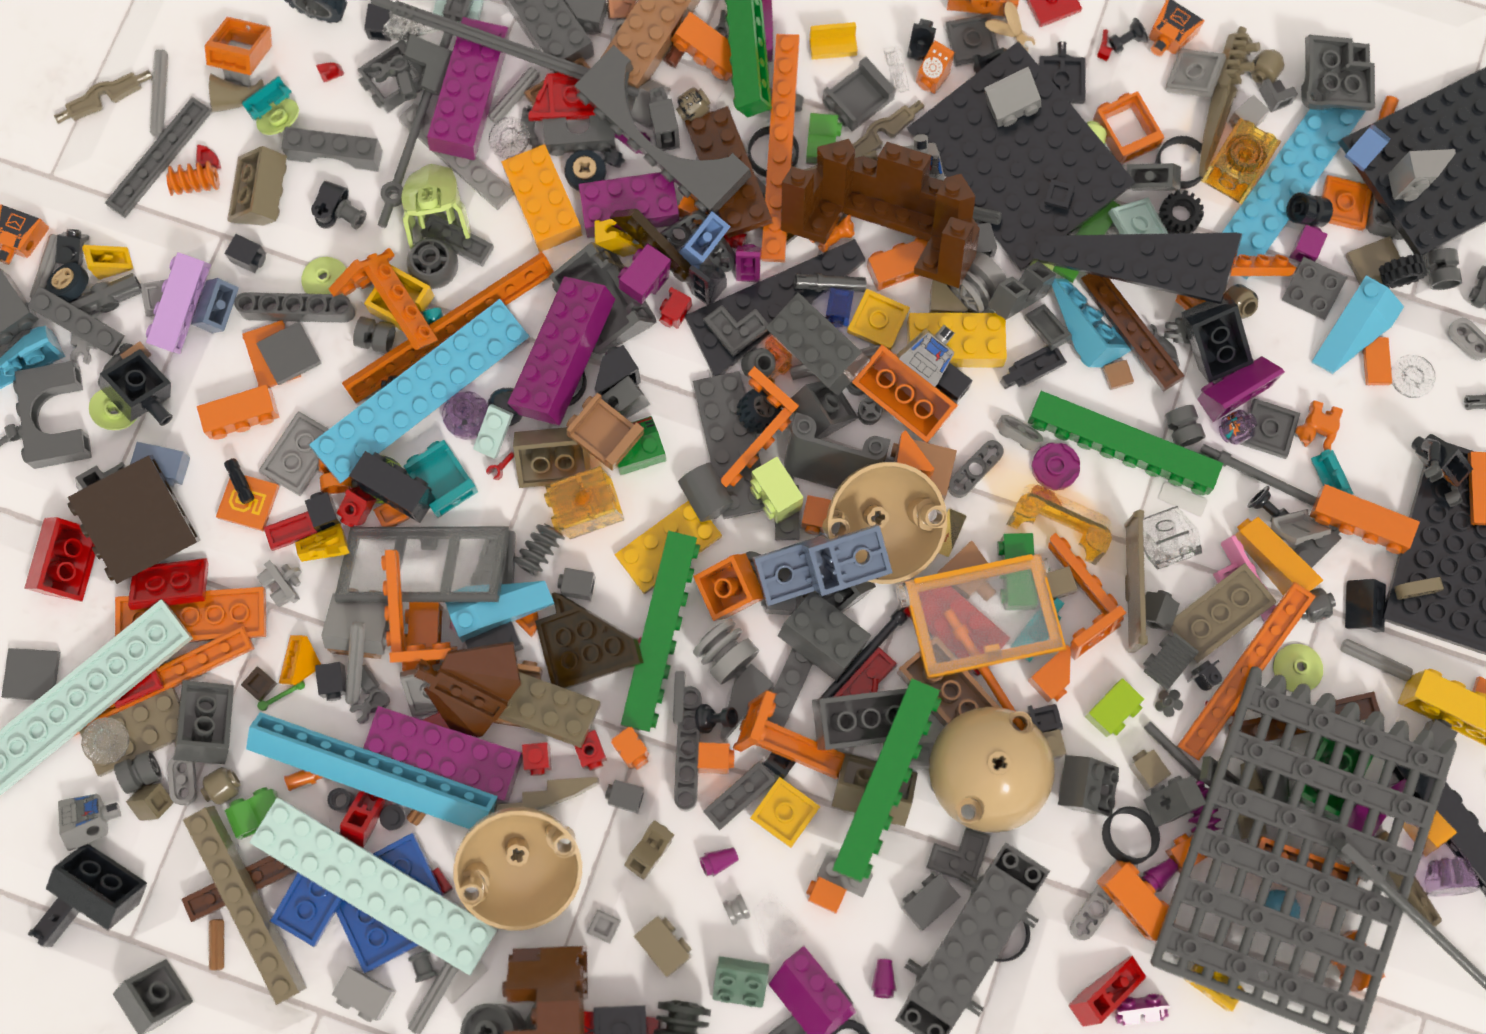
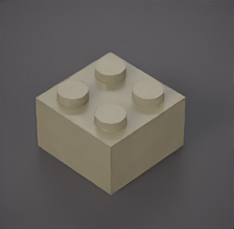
(663, 946)

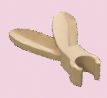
(1012, 28)

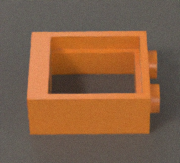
(233, 58)
(1139, 147)

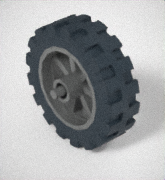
(322, 10)

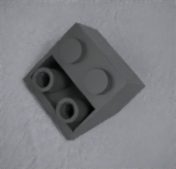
(1088, 785)

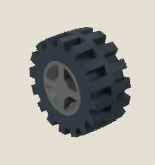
(749, 410)

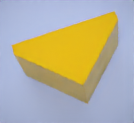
(107, 260)

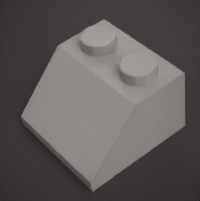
(1013, 97)
(1417, 172)

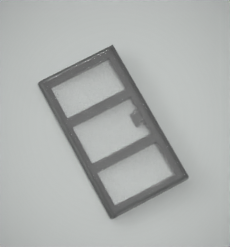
(434, 563)

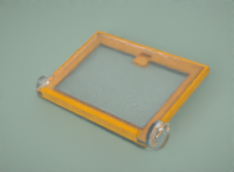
(983, 615)

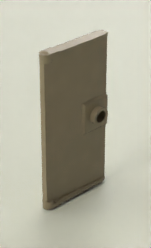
(1135, 582)

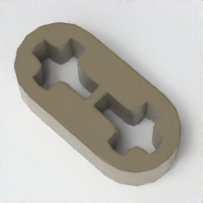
(1419, 588)

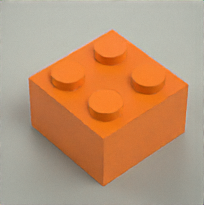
(729, 586)

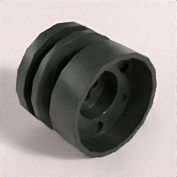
(682, 1017)

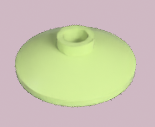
(278, 117)
(310, 277)
(100, 409)
(1286, 665)

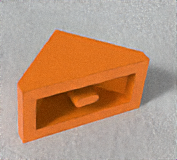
(911, 455)

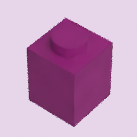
(1308, 243)

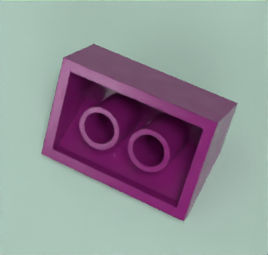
(1238, 387)
(811, 994)

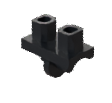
(921, 39)

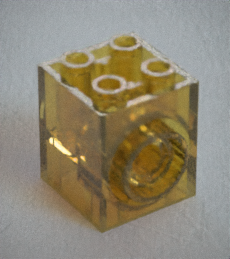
(1241, 160)
(569, 501)

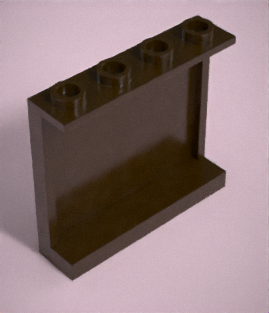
(133, 519)

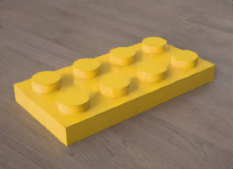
(644, 554)

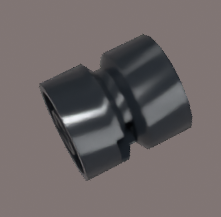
(1309, 209)

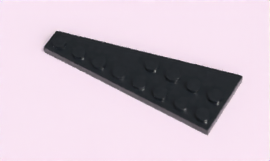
(1174, 263)
(769, 299)

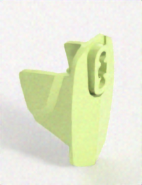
(428, 192)

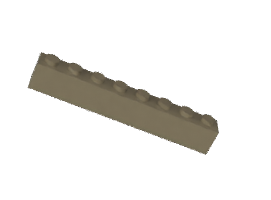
(244, 904)

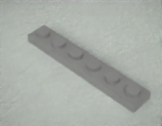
(471, 171)

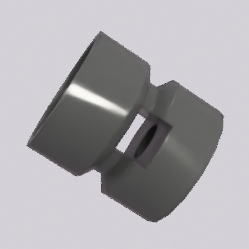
(1444, 269)
(374, 335)
(1184, 425)
(134, 773)

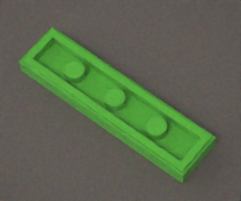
(1096, 225)

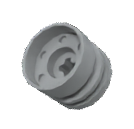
(979, 283)
(725, 651)

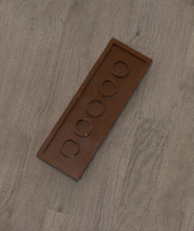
(716, 138)

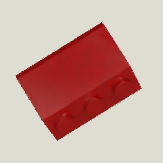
(61, 560)

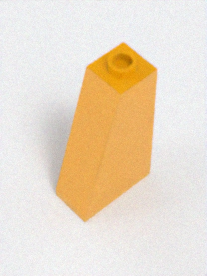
(1275, 557)

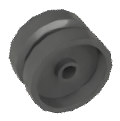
(492, 1019)

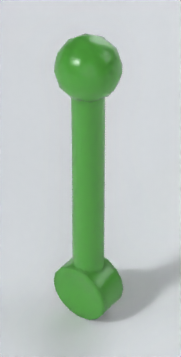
(263, 705)

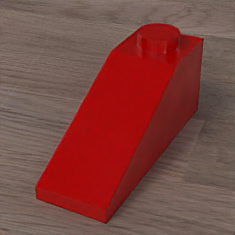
(362, 818)
(1107, 993)

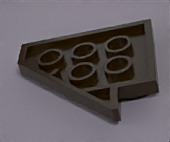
(583, 645)

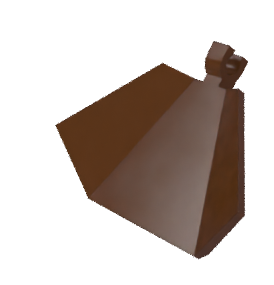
(472, 686)

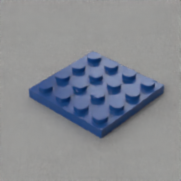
(370, 939)

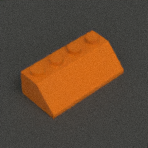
(905, 394)

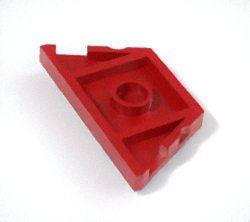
(559, 100)

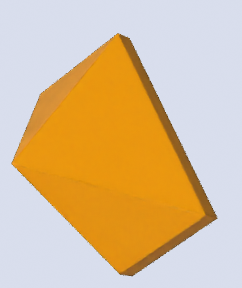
(298, 660)

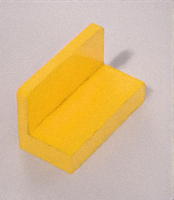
(833, 40)

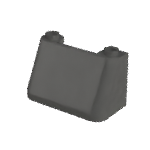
(627, 315)
(826, 461)

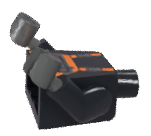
(1443, 462)

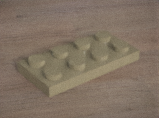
(1223, 611)
(551, 710)
(149, 726)

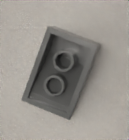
(204, 722)

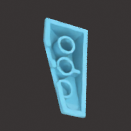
(1364, 319)
(1091, 336)
(31, 351)
(514, 603)

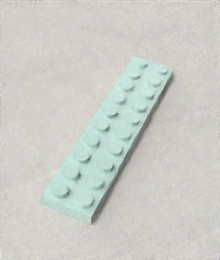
(89, 691)
(373, 886)

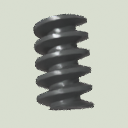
(538, 549)

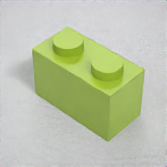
(1114, 708)

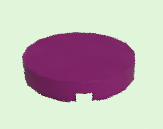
(1056, 466)

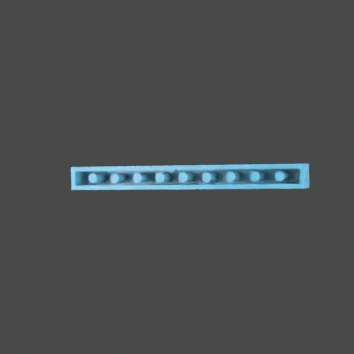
(368, 771)

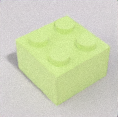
(776, 490)

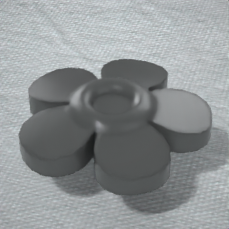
(1169, 701)

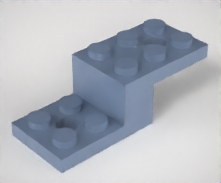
(822, 565)

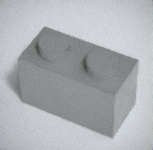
(363, 994)

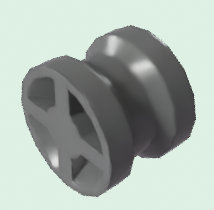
(866, 407)

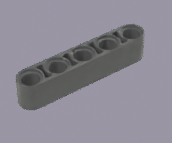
(285, 301)
(690, 761)

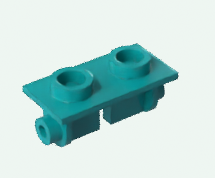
(259, 102)
(1330, 471)

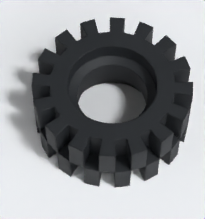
(1190, 204)
(1403, 271)

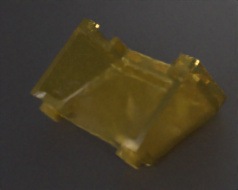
(1094, 526)

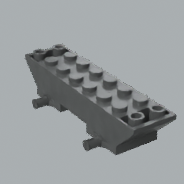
(972, 943)

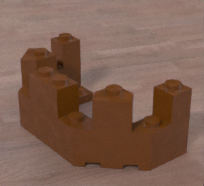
(889, 193)
(555, 981)

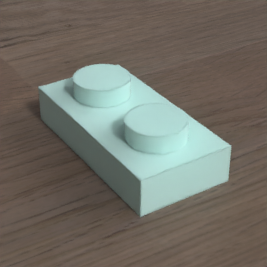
(493, 431)

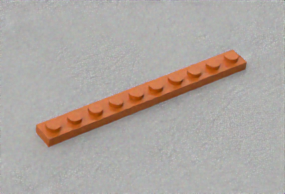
(780, 142)
(404, 355)

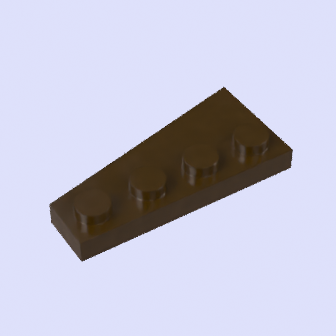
(645, 233)

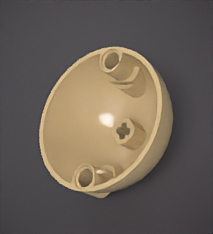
(898, 496)
(964, 769)
(519, 887)

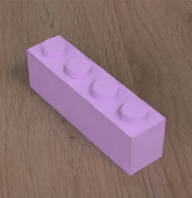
(177, 302)

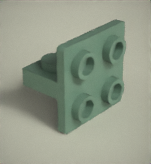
(740, 982)

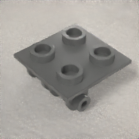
(1314, 288)

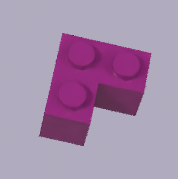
(645, 274)

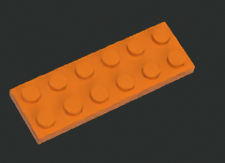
(211, 618)

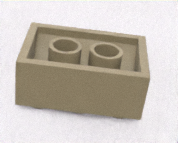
(257, 187)
(547, 456)
(853, 781)

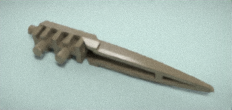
(1236, 64)

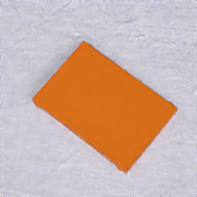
(258, 362)

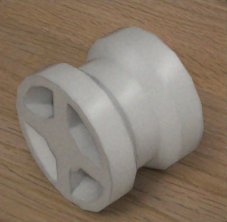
(736, 909)

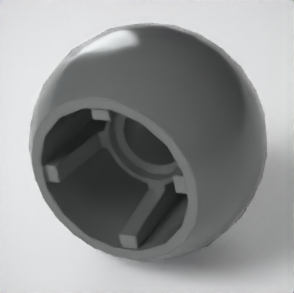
(434, 275)

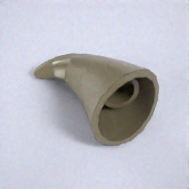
(227, 95)

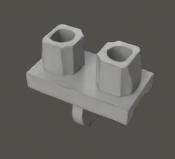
(285, 592)

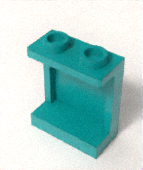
(444, 476)

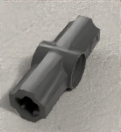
(107, 295)

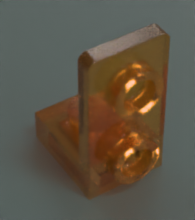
(781, 355)

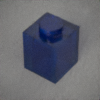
(839, 307)

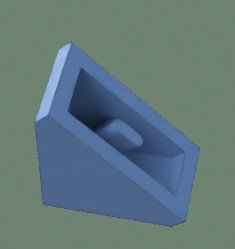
(1367, 147)

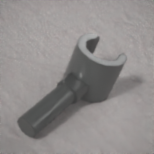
(721, 27)
(12, 434)

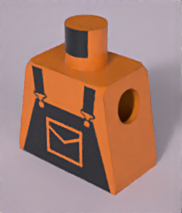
(1174, 28)
(19, 233)

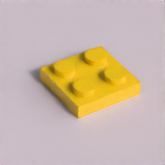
(878, 319)
(785, 812)

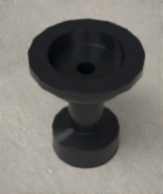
(1135, 32)
(1261, 500)
(707, 718)

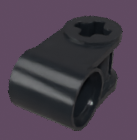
(326, 203)

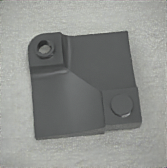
(1338, 74)

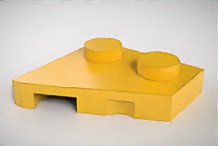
(323, 544)

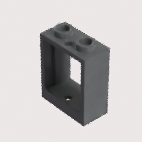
(366, 74)

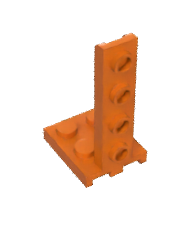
(1250, 266)
(379, 272)
(776, 398)
(394, 614)
(1111, 614)
(784, 742)

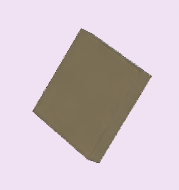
(1370, 257)

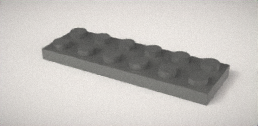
(727, 436)

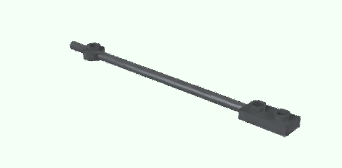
(455, 11)
(1367, 872)

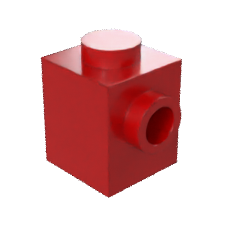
(591, 753)
(537, 758)

